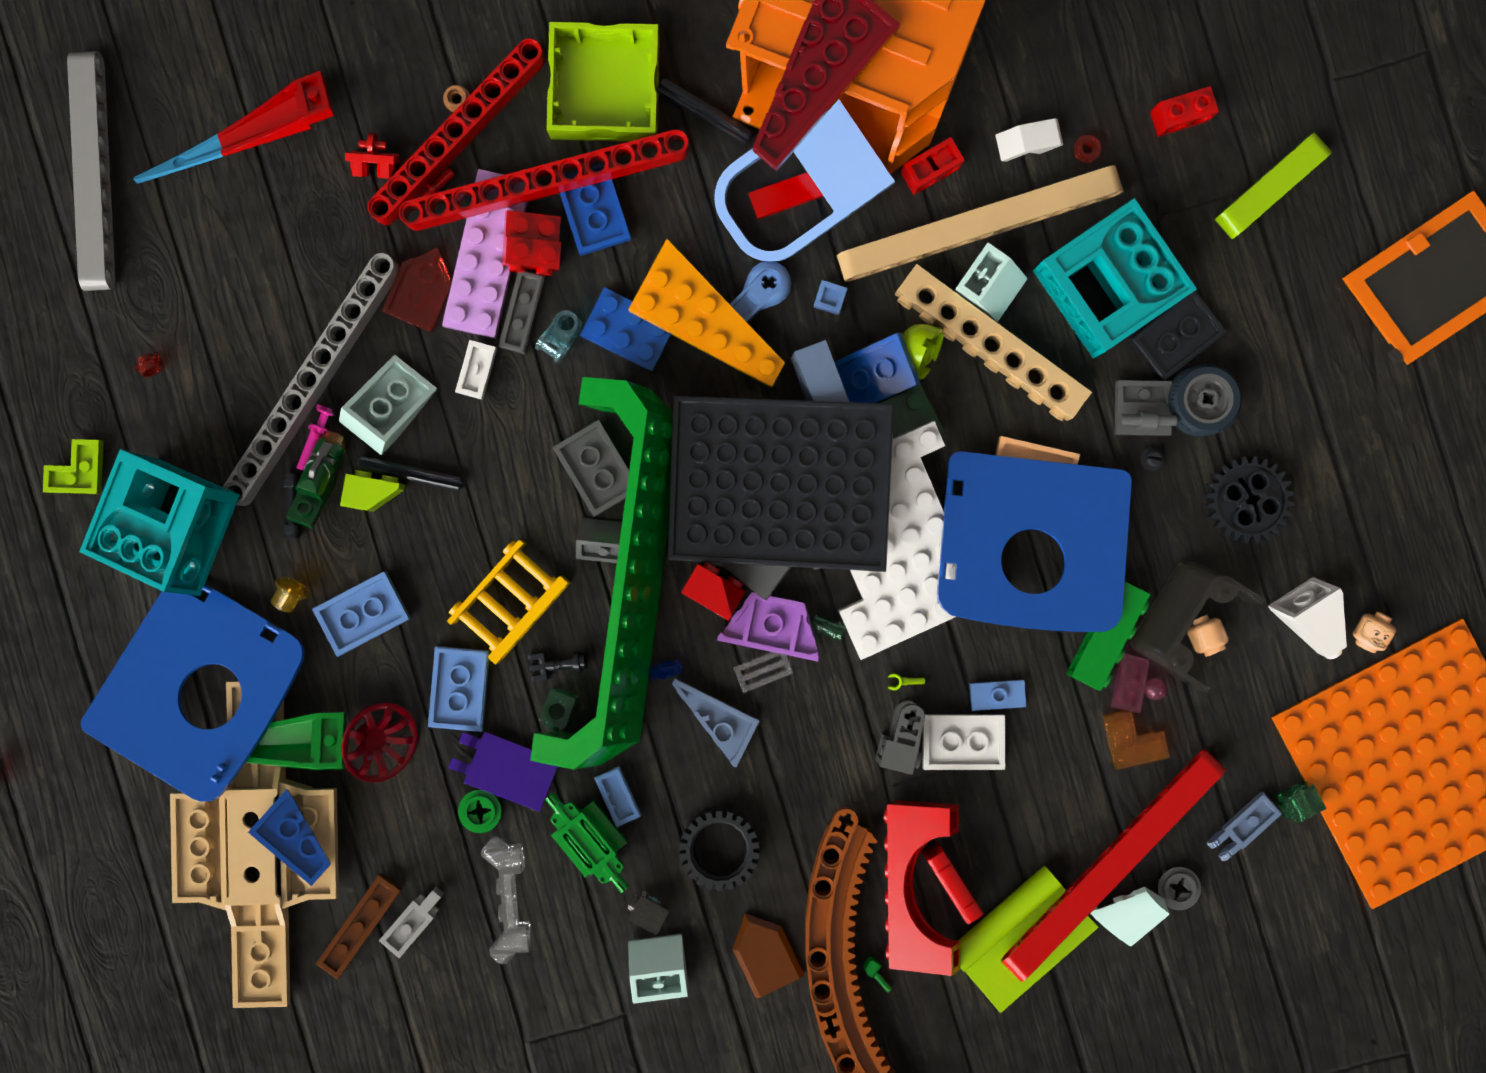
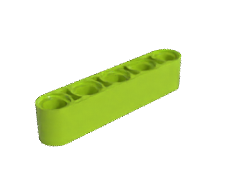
(1273, 185)

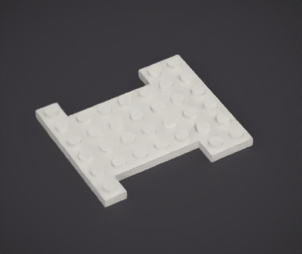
(905, 596)

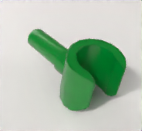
(872, 967)

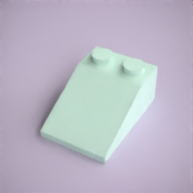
(386, 404)

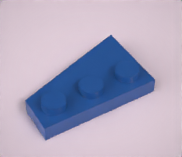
(291, 839)

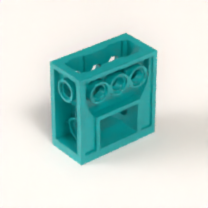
(1130, 267)
(182, 538)

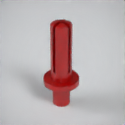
(439, 183)

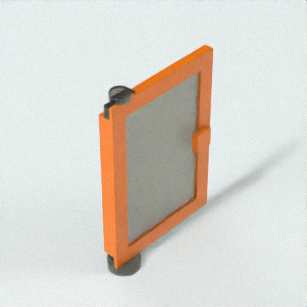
(1427, 281)

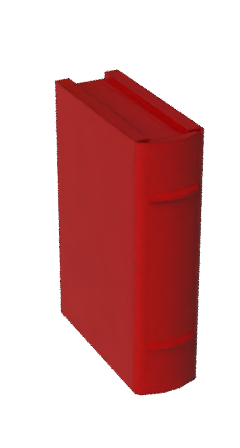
(952, 883)

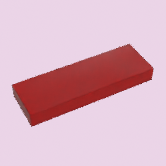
(784, 195)

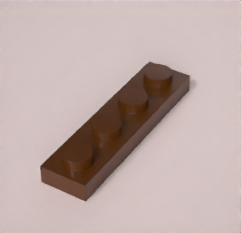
(359, 926)

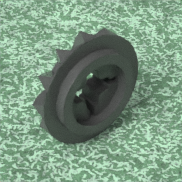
(1184, 899)

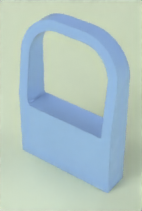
(839, 165)

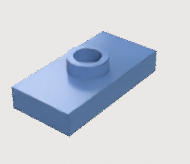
(997, 695)
(618, 796)

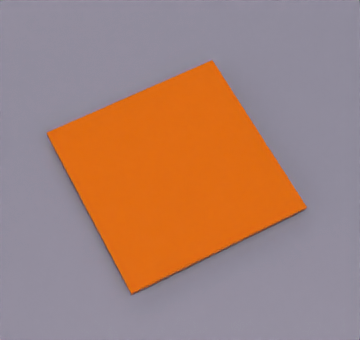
(1400, 761)

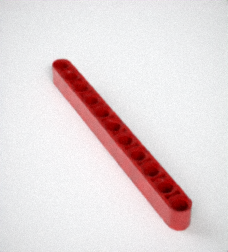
(531, 178)
(1112, 865)

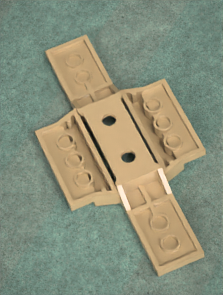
(214, 852)

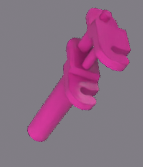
(314, 435)

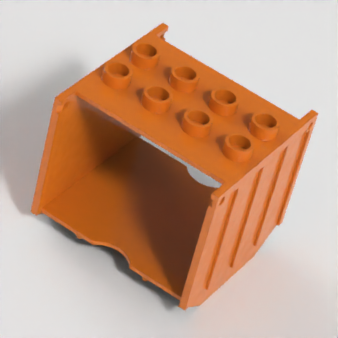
(899, 91)

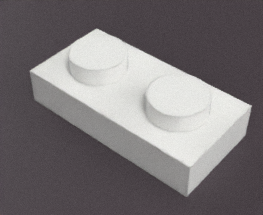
(476, 369)

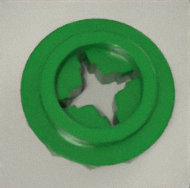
(473, 821)

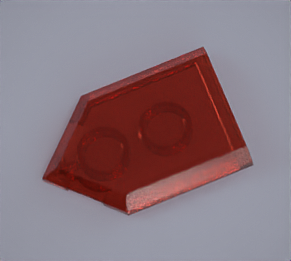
(419, 290)

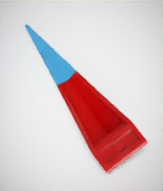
(283, 115)

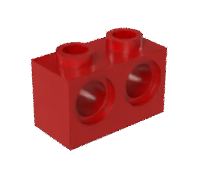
(1184, 111)
(932, 166)

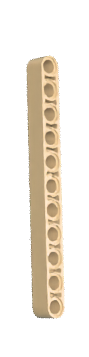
(980, 223)

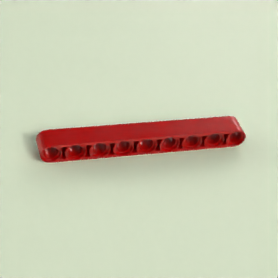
(458, 119)

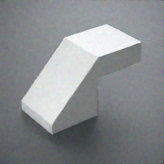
(1029, 138)

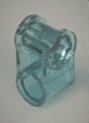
(559, 337)

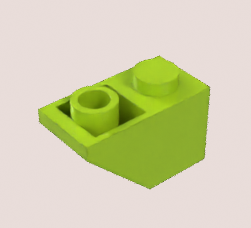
(367, 493)

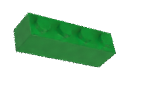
(1103, 649)

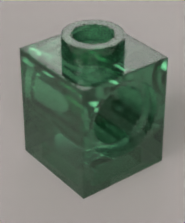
(561, 697)
(1300, 802)

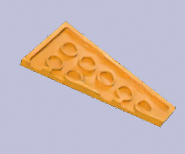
(693, 311)

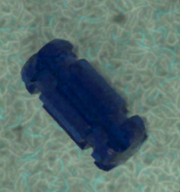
(665, 670)

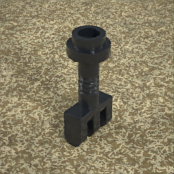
(578, 662)

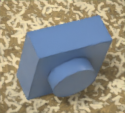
(830, 297)

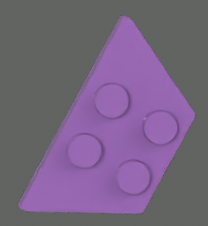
(773, 626)

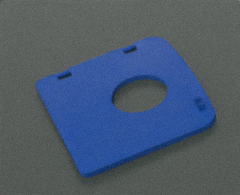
(1072, 503)
(141, 699)

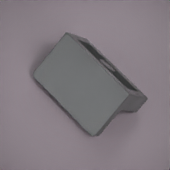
(598, 540)

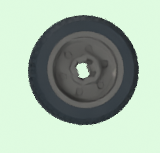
(1220, 405)

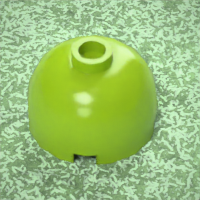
(923, 345)

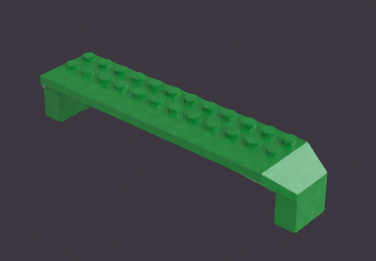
(635, 583)

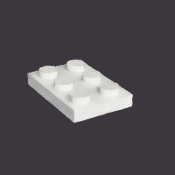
(963, 742)

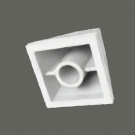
(1315, 615)

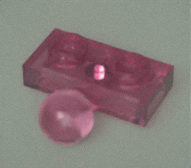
(1132, 684)

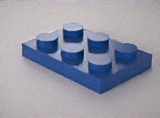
(595, 215)
(623, 332)
(877, 371)

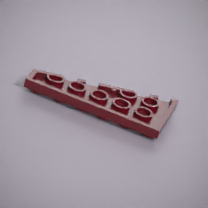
(826, 59)

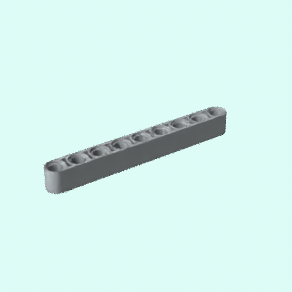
(91, 170)

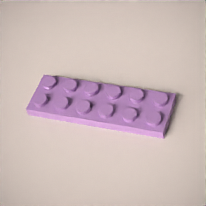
(479, 277)

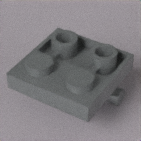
(1143, 408)

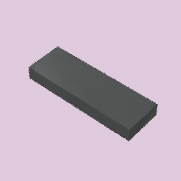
(522, 312)

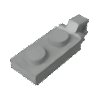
(411, 923)

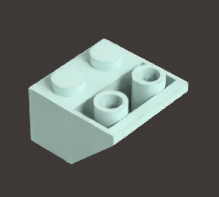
(991, 282)
(657, 968)

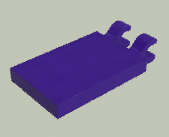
(506, 770)

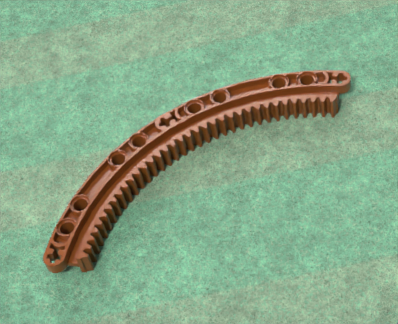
(831, 931)

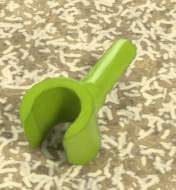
(905, 681)

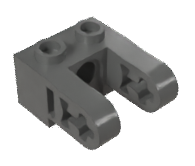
(901, 746)

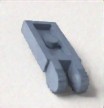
(1245, 825)

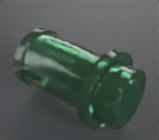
(828, 627)

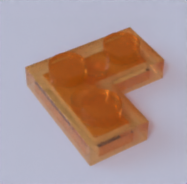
(1128, 747)

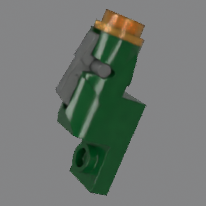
(317, 479)

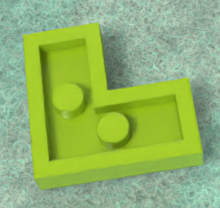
(83, 475)

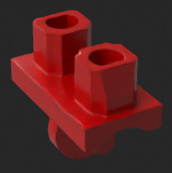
(360, 159)

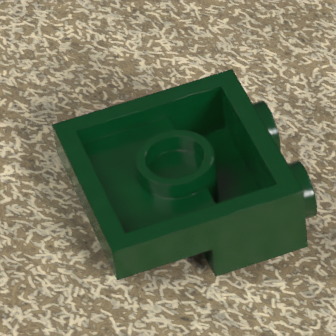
(912, 410)

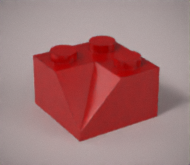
(713, 590)

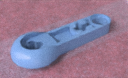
(755, 297)

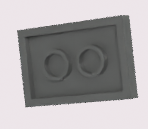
(594, 467)

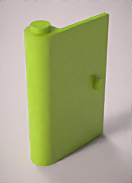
(999, 930)

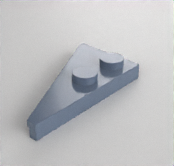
(726, 724)

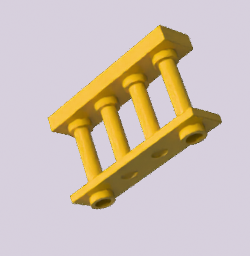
(516, 626)

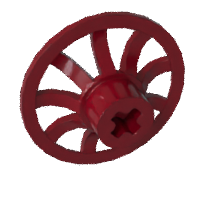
(375, 739)

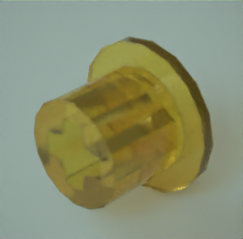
(288, 594)

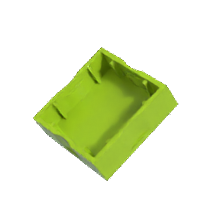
(603, 81)

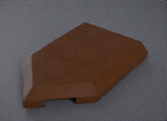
(765, 955)

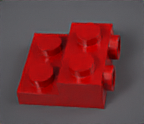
(531, 242)

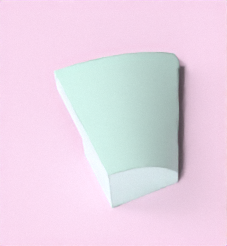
(1132, 914)

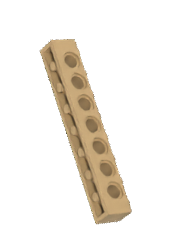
(964, 312)

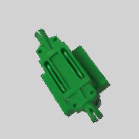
(589, 840)

